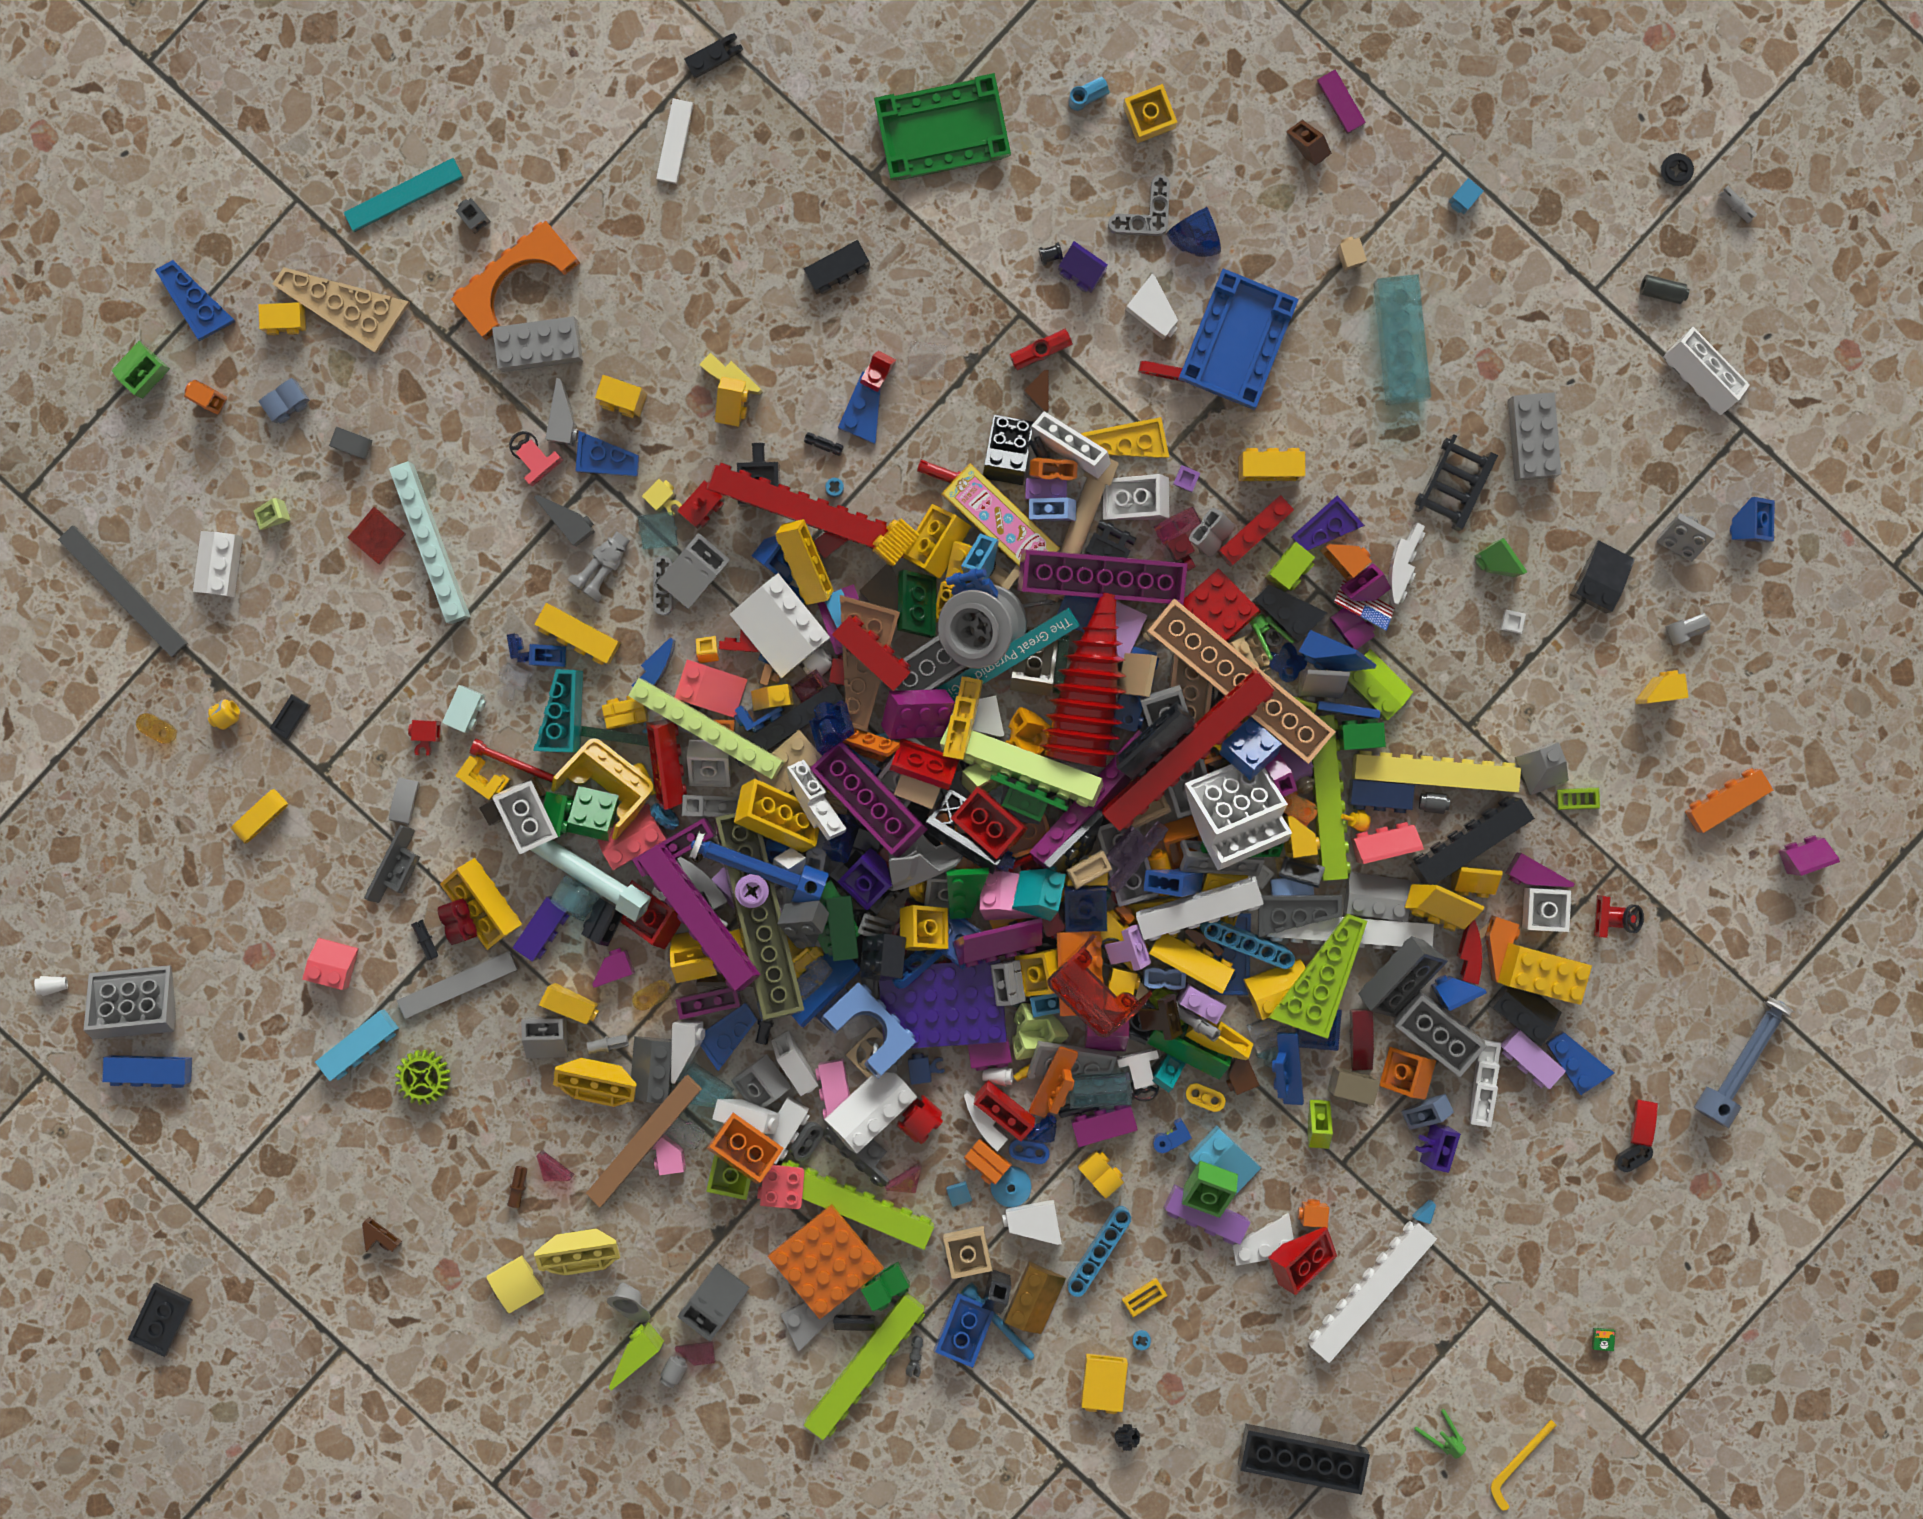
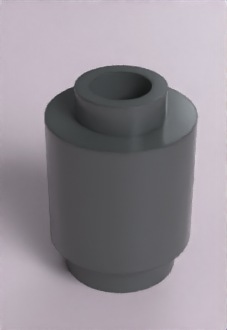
(1434, 802)

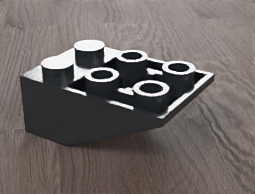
(1008, 450)

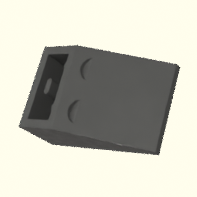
(713, 1302)

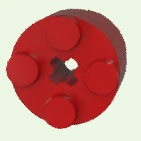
(920, 1119)

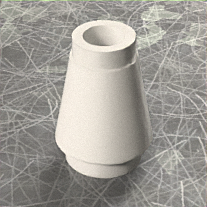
(48, 985)
(1001, 1076)

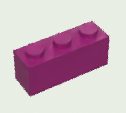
(707, 1002)
(1103, 1124)

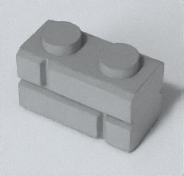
(1008, 983)

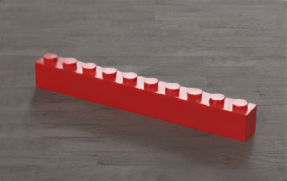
(795, 506)
(1207, 732)

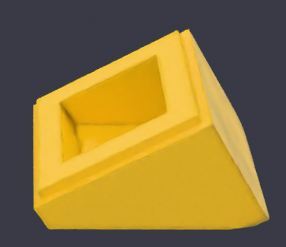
(707, 649)

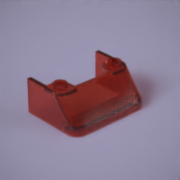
(1090, 996)

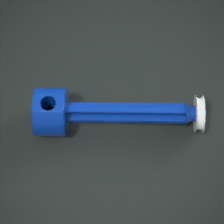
(764, 870)

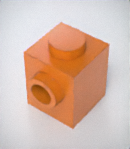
(1314, 1213)

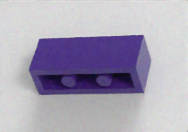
(540, 930)

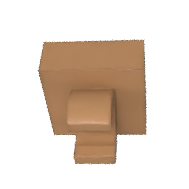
(767, 675)

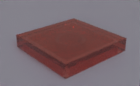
(376, 535)

